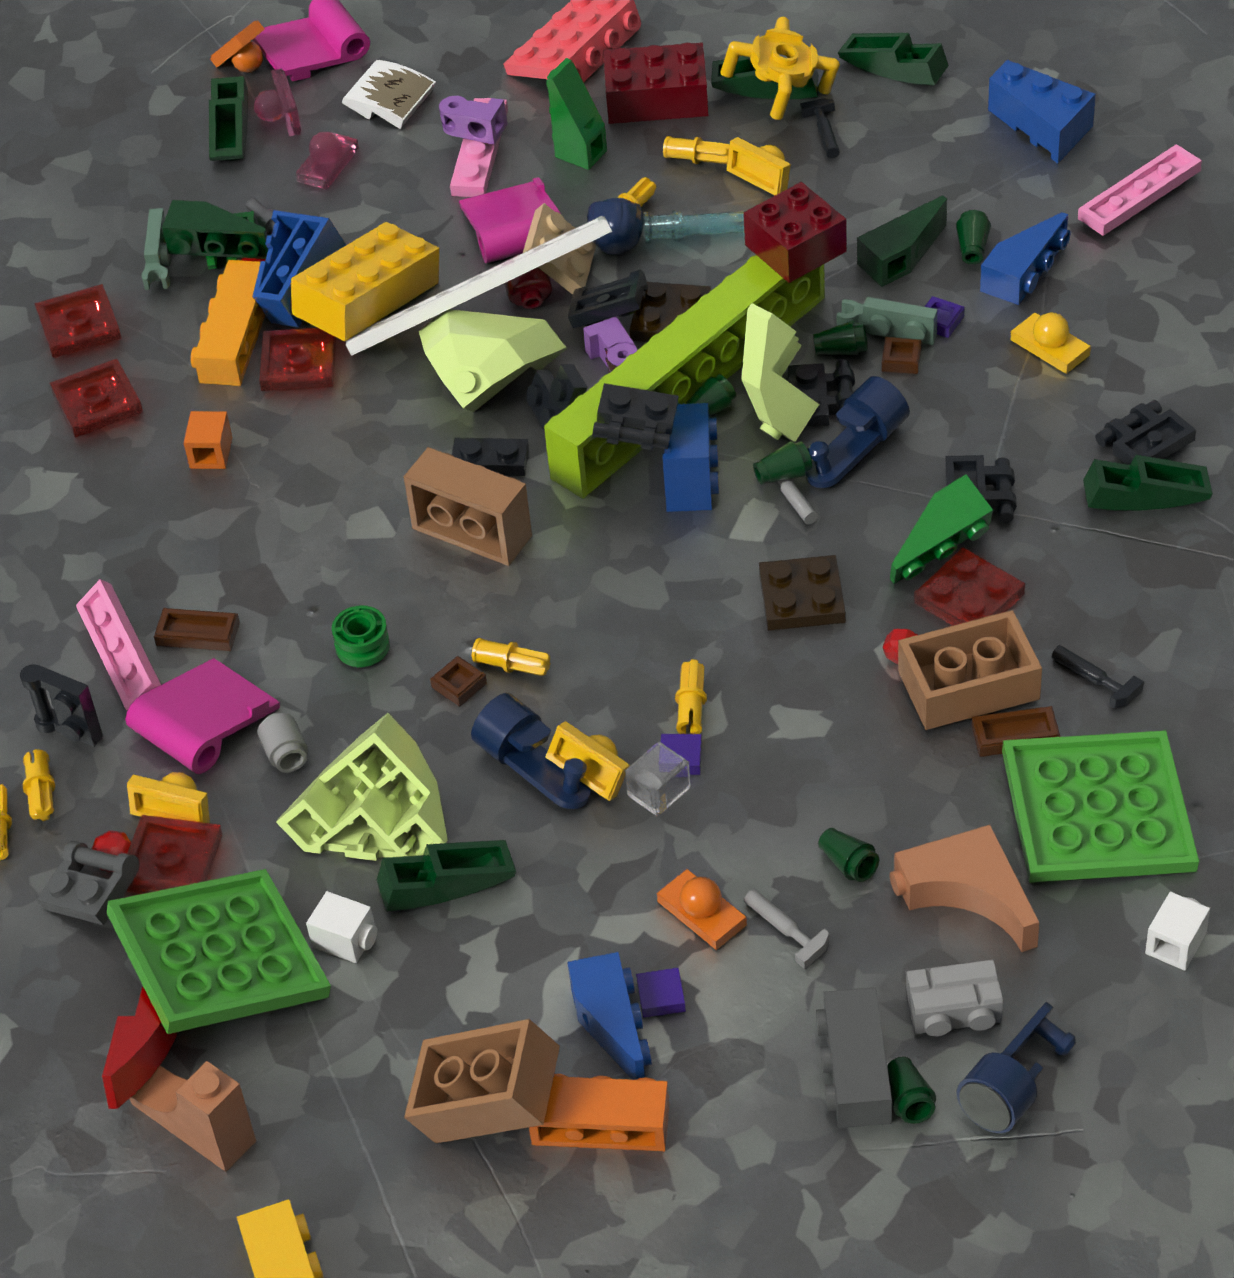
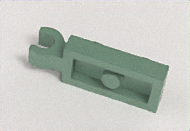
(156, 251)
(891, 319)

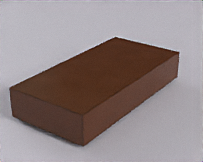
(196, 629)
(1021, 724)

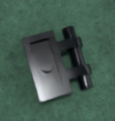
(815, 383)
(635, 409)
(1156, 436)
(999, 476)

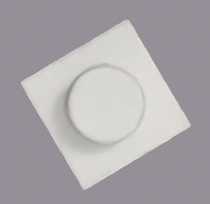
(342, 927)
(1177, 930)

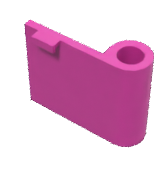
(315, 42)
(505, 218)
(198, 711)

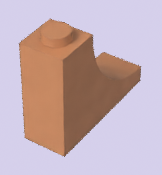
(970, 875)
(200, 1111)

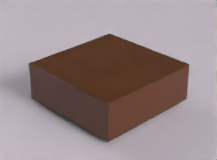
(901, 355)
(458, 681)

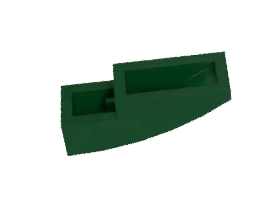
(895, 57)
(747, 84)
(228, 118)
(1145, 484)
(443, 873)

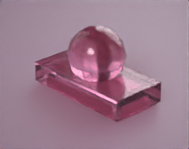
(278, 103)
(327, 158)

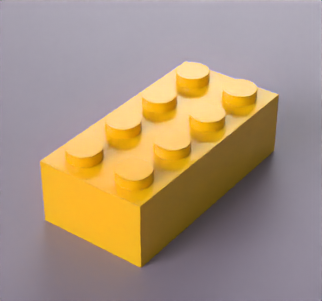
(365, 281)

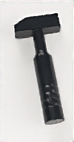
(818, 108)
(1123, 693)

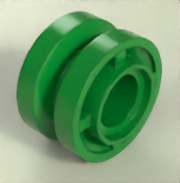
(360, 636)

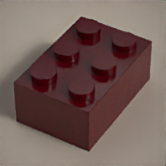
(655, 83)

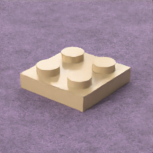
(569, 269)

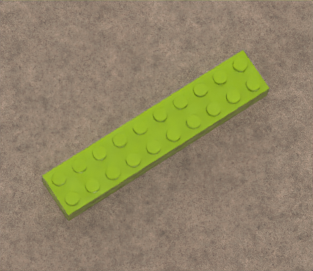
(675, 362)

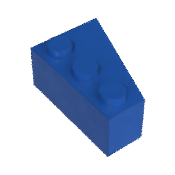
(1042, 107)
(293, 247)
(690, 459)

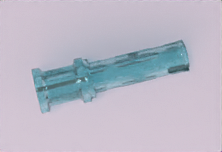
(678, 225)

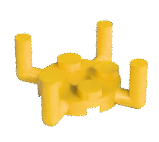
(788, 71)

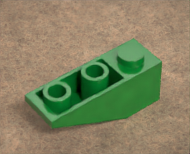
(576, 123)
(948, 520)

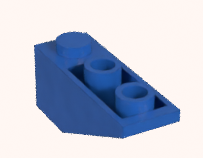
(1020, 260)
(605, 1011)

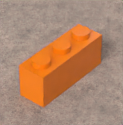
(605, 1114)

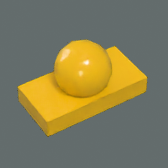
(759, 165)
(1050, 340)
(604, 767)
(171, 798)

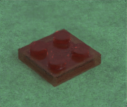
(77, 321)
(297, 359)
(96, 397)
(968, 590)
(172, 852)

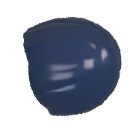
(624, 220)

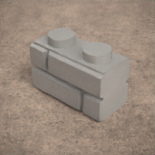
(954, 997)

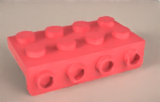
(576, 33)

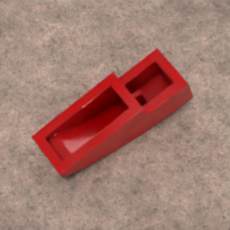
(134, 1052)

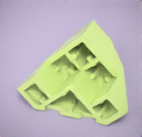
(486, 351)
(767, 354)
(370, 800)

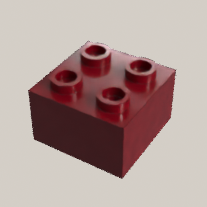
(795, 232)

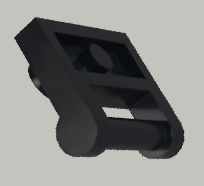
(607, 300)
(72, 704)

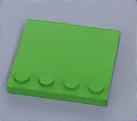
(1099, 806)
(217, 950)

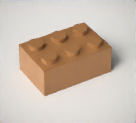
(468, 506)
(969, 669)
(482, 1081)

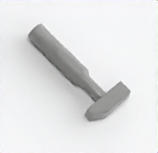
(798, 501)
(811, 949)

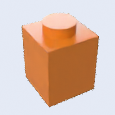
(208, 440)

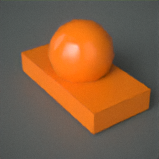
(243, 52)
(702, 908)

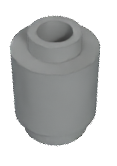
(283, 742)

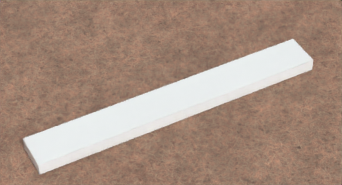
(478, 284)

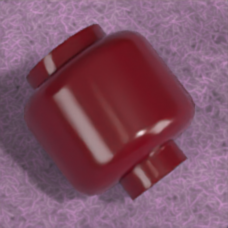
(529, 289)

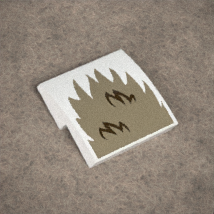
(389, 92)

